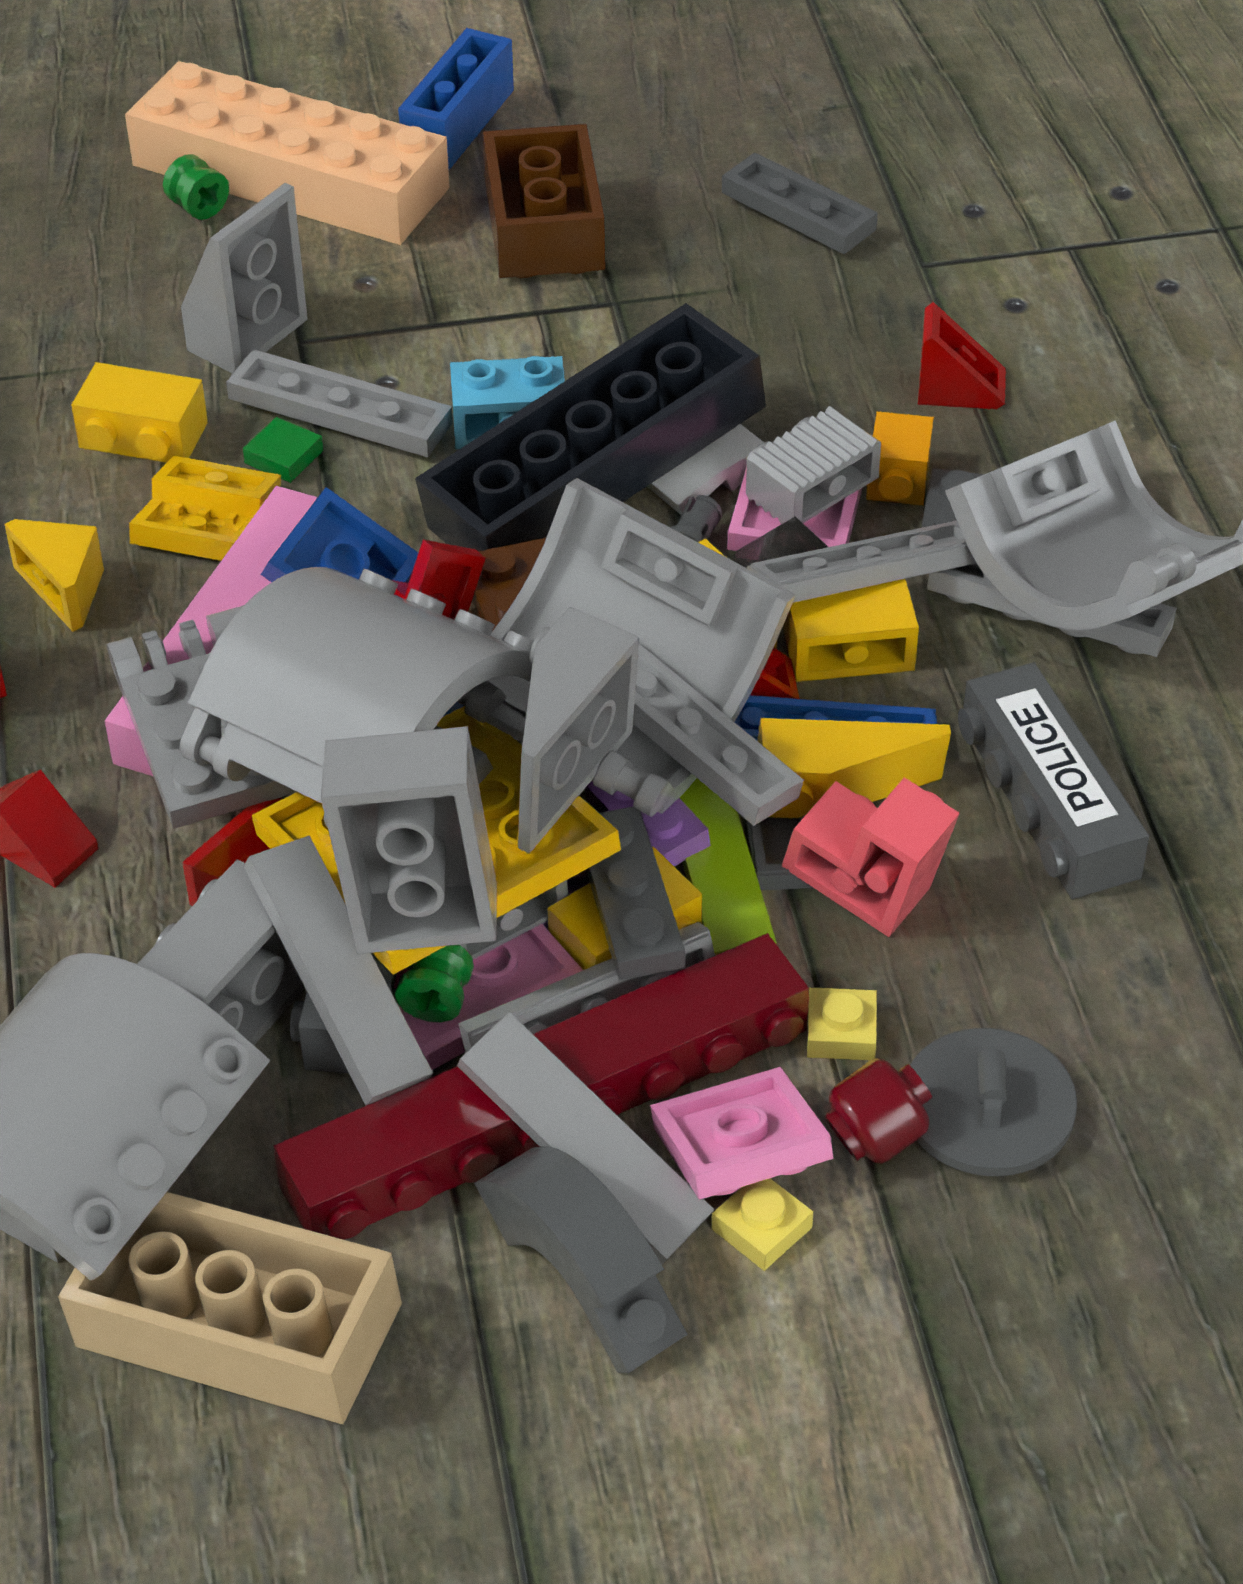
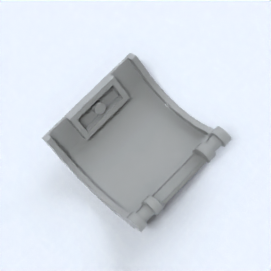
(1081, 535)
(679, 597)
(333, 662)
(109, 1100)

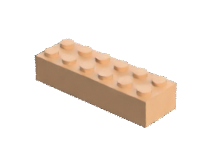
(340, 161)

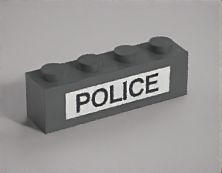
(1053, 781)

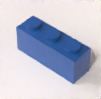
(462, 90)

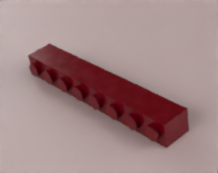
(624, 1051)

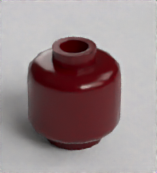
(879, 1110)

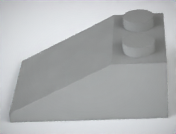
(247, 284)
(574, 715)

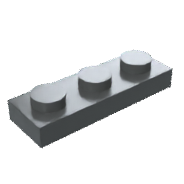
(799, 203)
(635, 903)

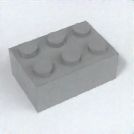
(410, 839)

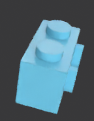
(496, 389)

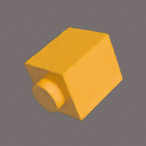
(903, 458)

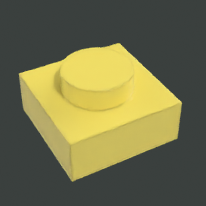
(842, 1023)
(762, 1221)

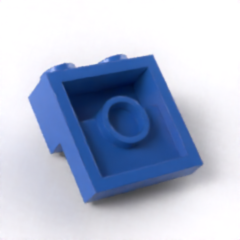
(341, 539)

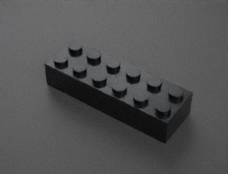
(606, 425)

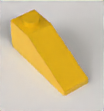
(856, 754)

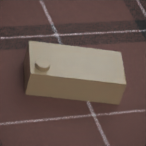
(240, 1306)

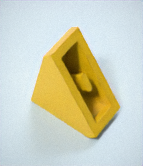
(59, 564)

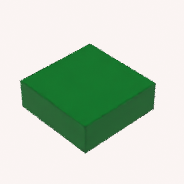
(283, 449)

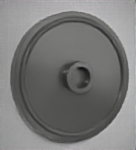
(995, 1101)

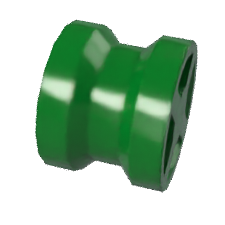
(196, 186)
(435, 985)

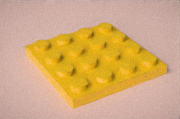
(569, 847)

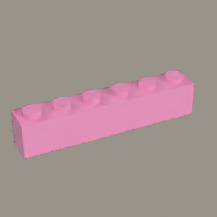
(228, 587)

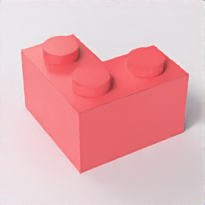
(872, 856)

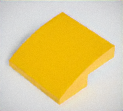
(200, 507)

